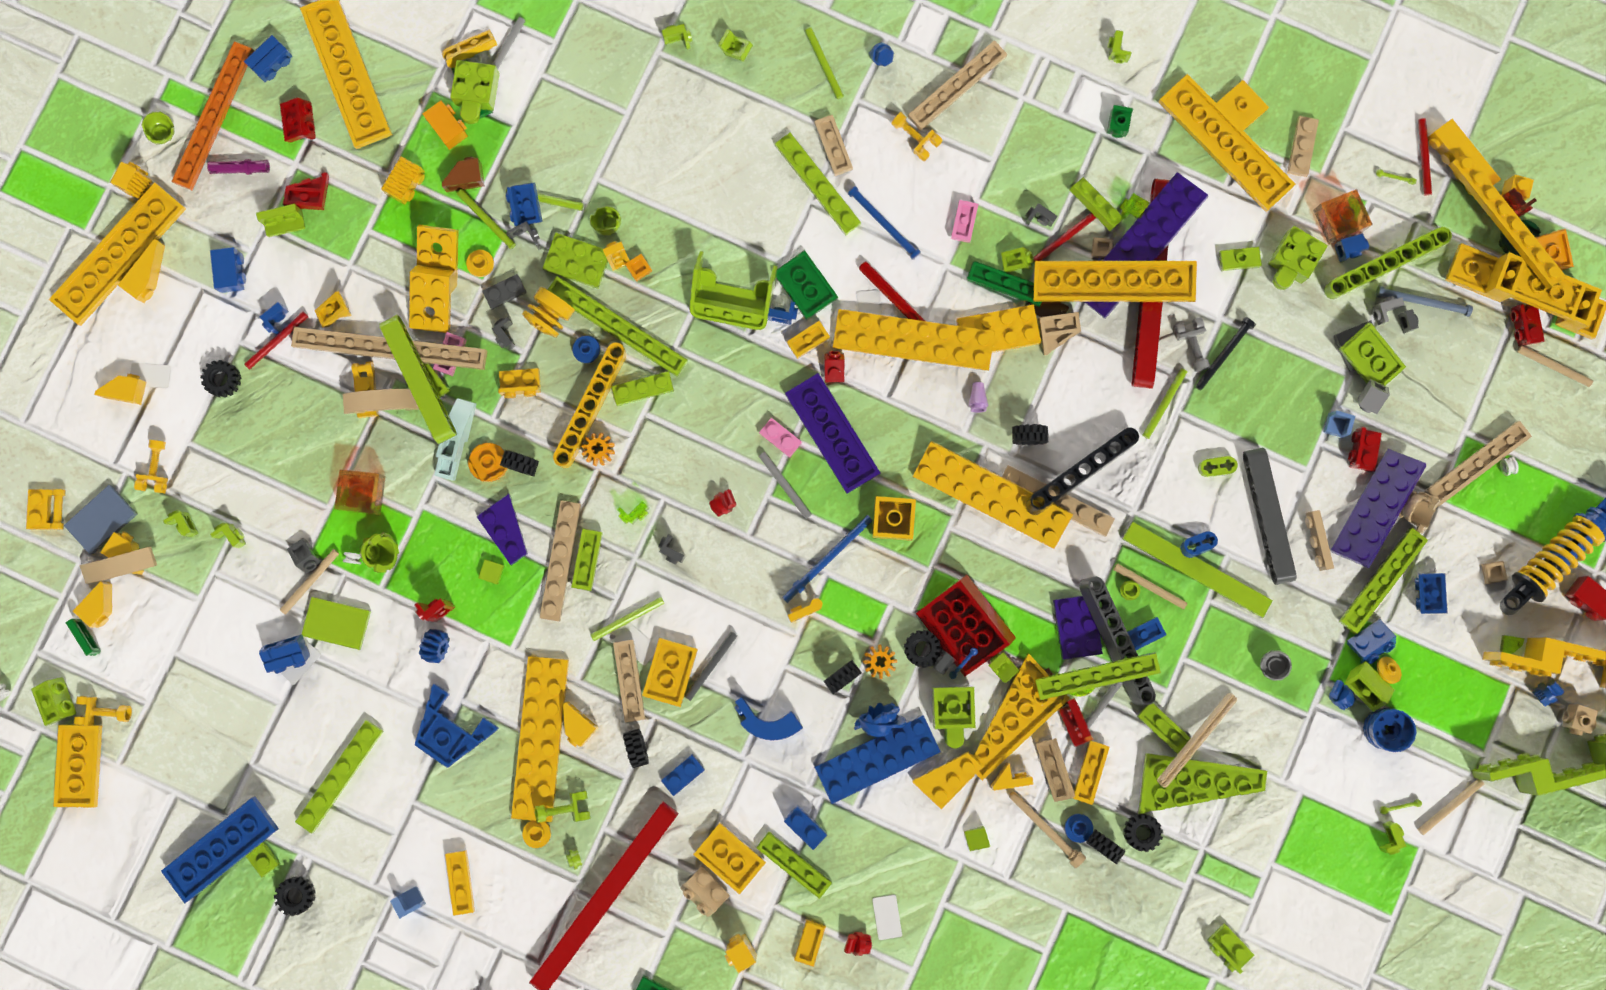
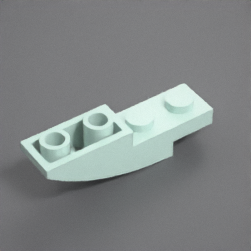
(450, 451)

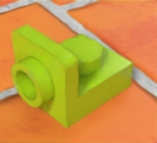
(1017, 259)
(184, 523)

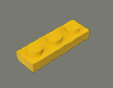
(616, 255)
(1090, 772)
(460, 882)

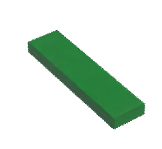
(1002, 282)

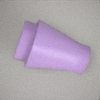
(978, 399)

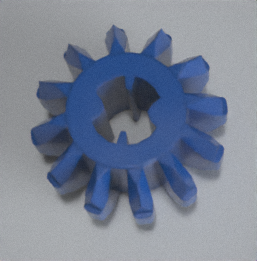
(434, 646)

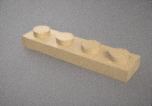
(629, 681)

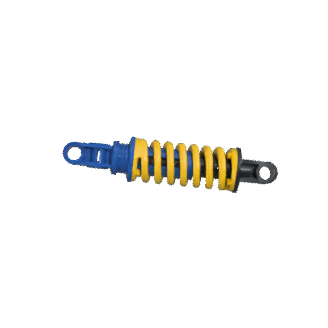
(1559, 556)

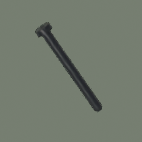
(1247, 324)

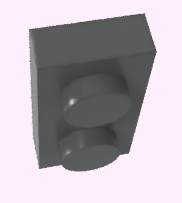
(504, 291)

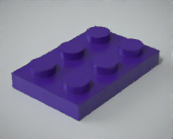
(1076, 629)

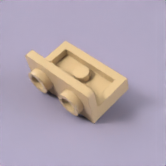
(704, 892)

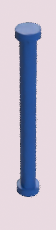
(883, 222)

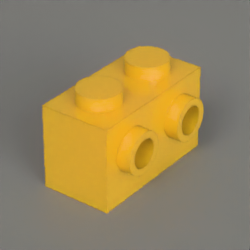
(740, 953)

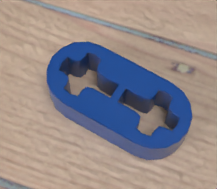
(1197, 540)

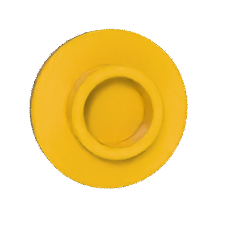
(480, 263)
(1389, 670)
(536, 834)

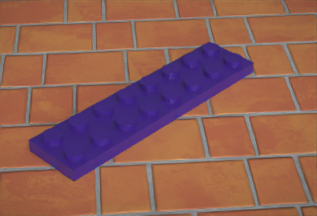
(1156, 228)

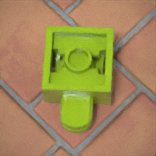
(474, 89)
(1296, 259)
(952, 712)

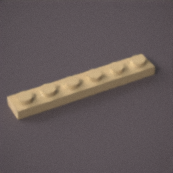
(957, 85)
(1479, 462)
(1082, 513)
(560, 561)

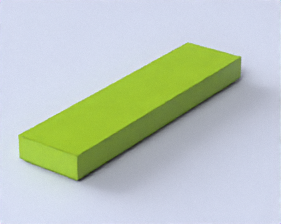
(794, 865)

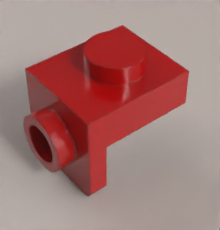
(834, 367)

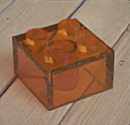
(1342, 217)
(360, 492)

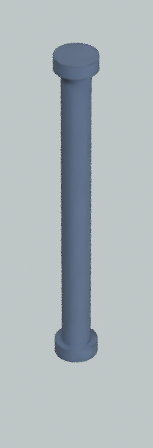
(1466, 310)

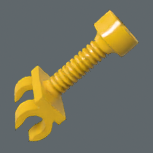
(900, 122)
(141, 480)
(123, 712)

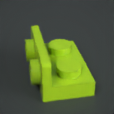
(281, 220)
(53, 700)
(1230, 947)

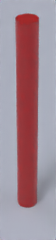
(1425, 161)
(1065, 237)
(276, 340)

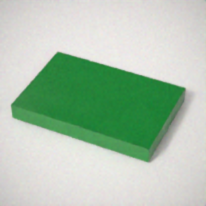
(805, 285)

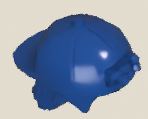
(880, 720)

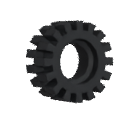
(212, 370)
(1030, 434)
(519, 463)
(911, 644)
(842, 677)
(635, 748)
(1155, 835)
(1105, 846)
(282, 896)

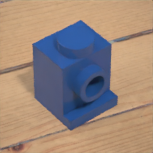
(1351, 247)

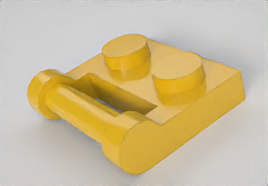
(40, 509)
(799, 612)

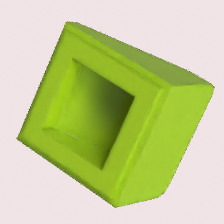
(977, 838)

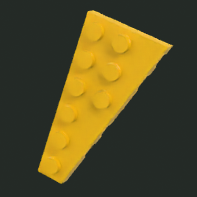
(1016, 717)

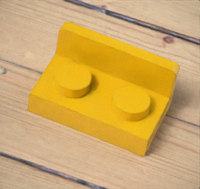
(519, 382)

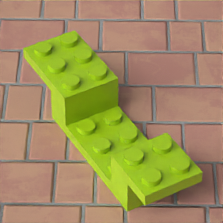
(1535, 773)

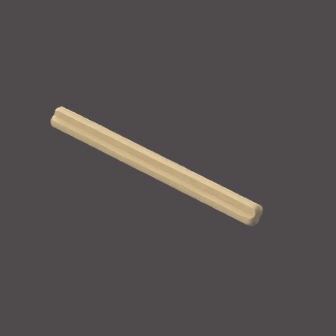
(1197, 740)

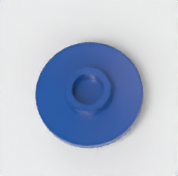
(586, 349)
(1078, 828)

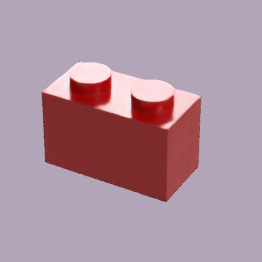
(1589, 597)

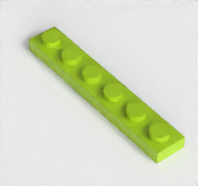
(817, 183)
(1383, 580)
(1098, 676)
(339, 776)

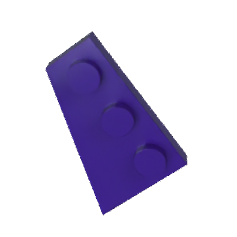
(503, 527)

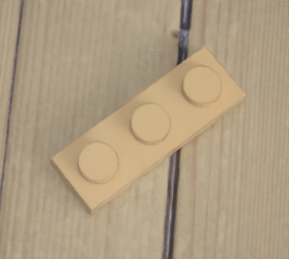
(833, 145)
(1303, 146)
(1319, 540)
(1055, 770)

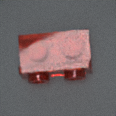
(1517, 203)

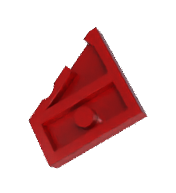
(308, 193)

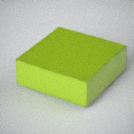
(491, 571)

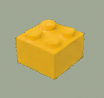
(893, 518)

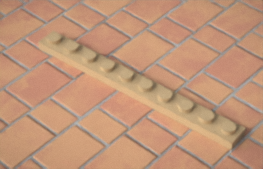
(378, 347)

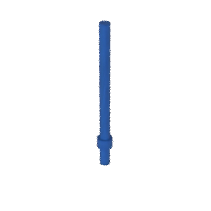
(799, 586)

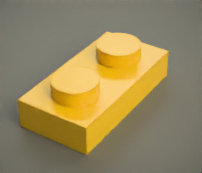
(808, 339)

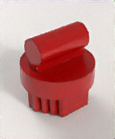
(723, 503)
(858, 944)

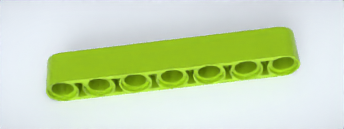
(1396, 261)
(418, 379)

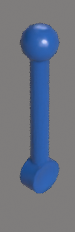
(953, 674)

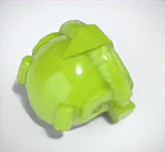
(379, 552)

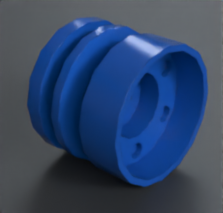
(1401, 730)

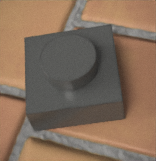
(1408, 321)

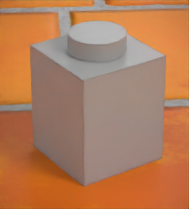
(1373, 397)

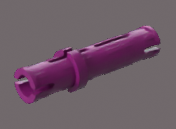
(246, 166)

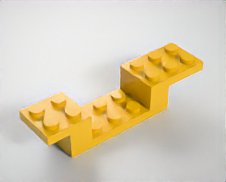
(1510, 276)
(1545, 657)

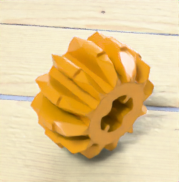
(604, 444)
(873, 660)

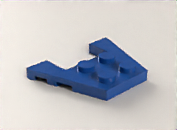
(444, 738)

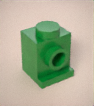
(1119, 113)

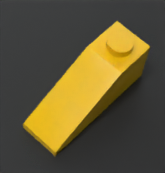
(144, 274)

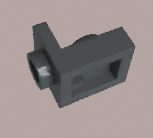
(1042, 214)
(303, 556)
(943, 662)

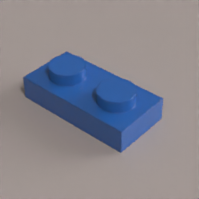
(1146, 633)
(682, 775)

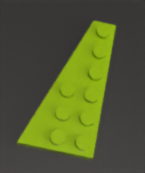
(1195, 783)

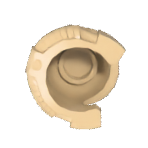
(1420, 509)

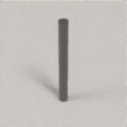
(710, 666)

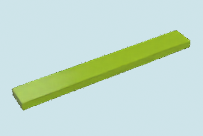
(618, 327)
(1197, 570)

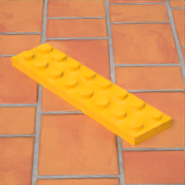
(346, 72)
(1226, 142)
(116, 254)
(1115, 281)
(913, 340)
(990, 494)
(540, 736)

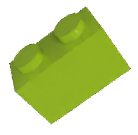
(1369, 686)

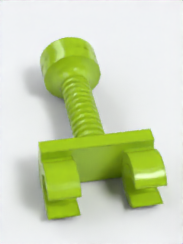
(542, 813)

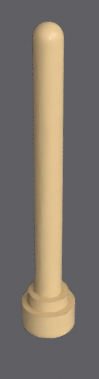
(1076, 858)

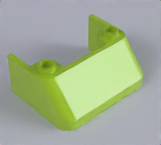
(730, 303)

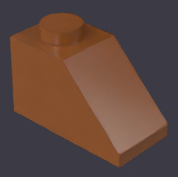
(464, 175)

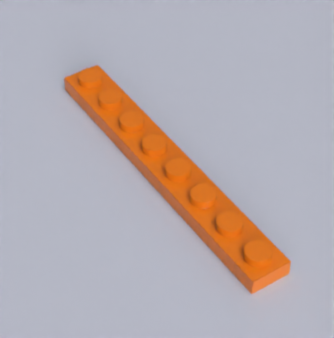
(212, 116)

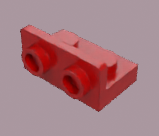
(297, 120)
(1527, 325)
(1365, 449)
(434, 610)
(1075, 723)

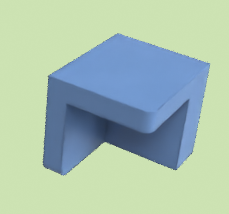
(1339, 424)
(407, 902)

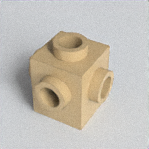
(1579, 719)

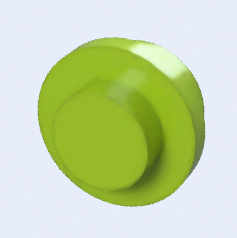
(1130, 590)
(574, 859)

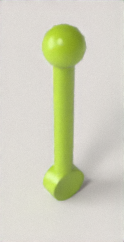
(1380, 173)
(1384, 810)

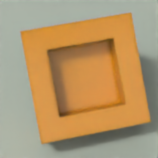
(638, 267)

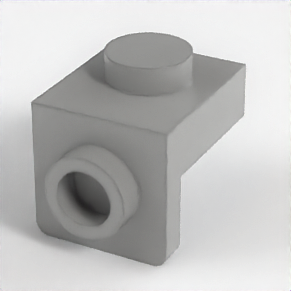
(1388, 304)

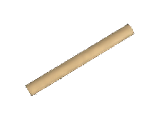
(1555, 366)
(309, 581)
(1150, 586)
(1464, 795)

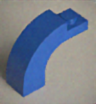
(767, 730)

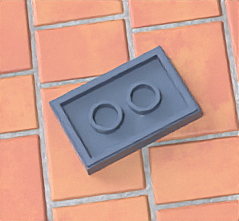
(99, 519)

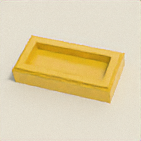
(809, 943)

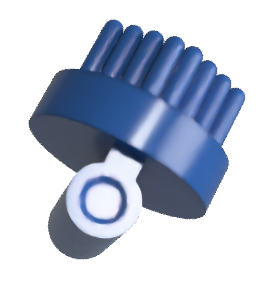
(882, 54)
(1548, 692)
(1342, 695)

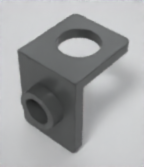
(524, 227)

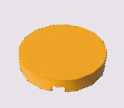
(485, 462)

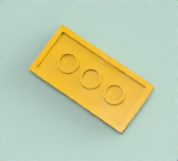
(1012, 327)
(77, 766)

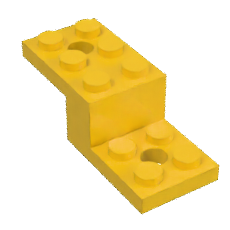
(433, 279)

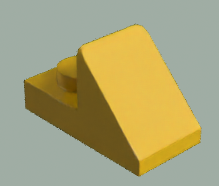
(332, 310)
(1005, 780)

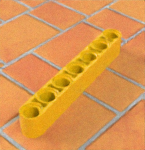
(590, 395)

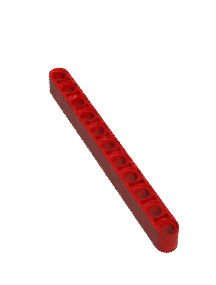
(1148, 325)
(604, 897)

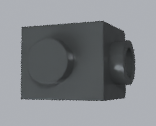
(502, 338)
(672, 555)

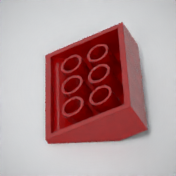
(965, 621)

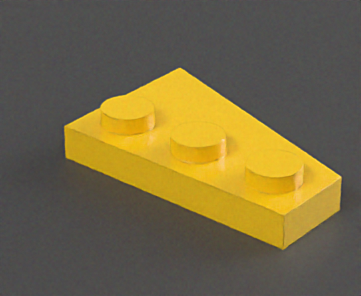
(947, 780)

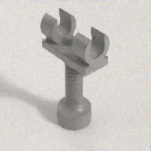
(1198, 324)

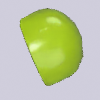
(158, 127)
(605, 220)

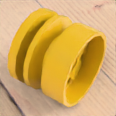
(548, 312)

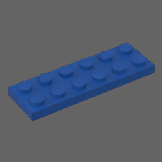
(877, 759)
(220, 849)

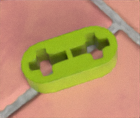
(1217, 462)

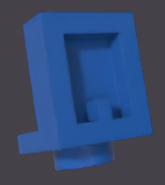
(272, 315)
(780, 315)

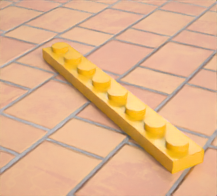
(1507, 221)

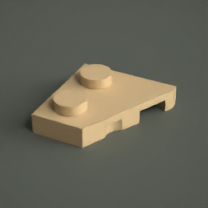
(1057, 330)

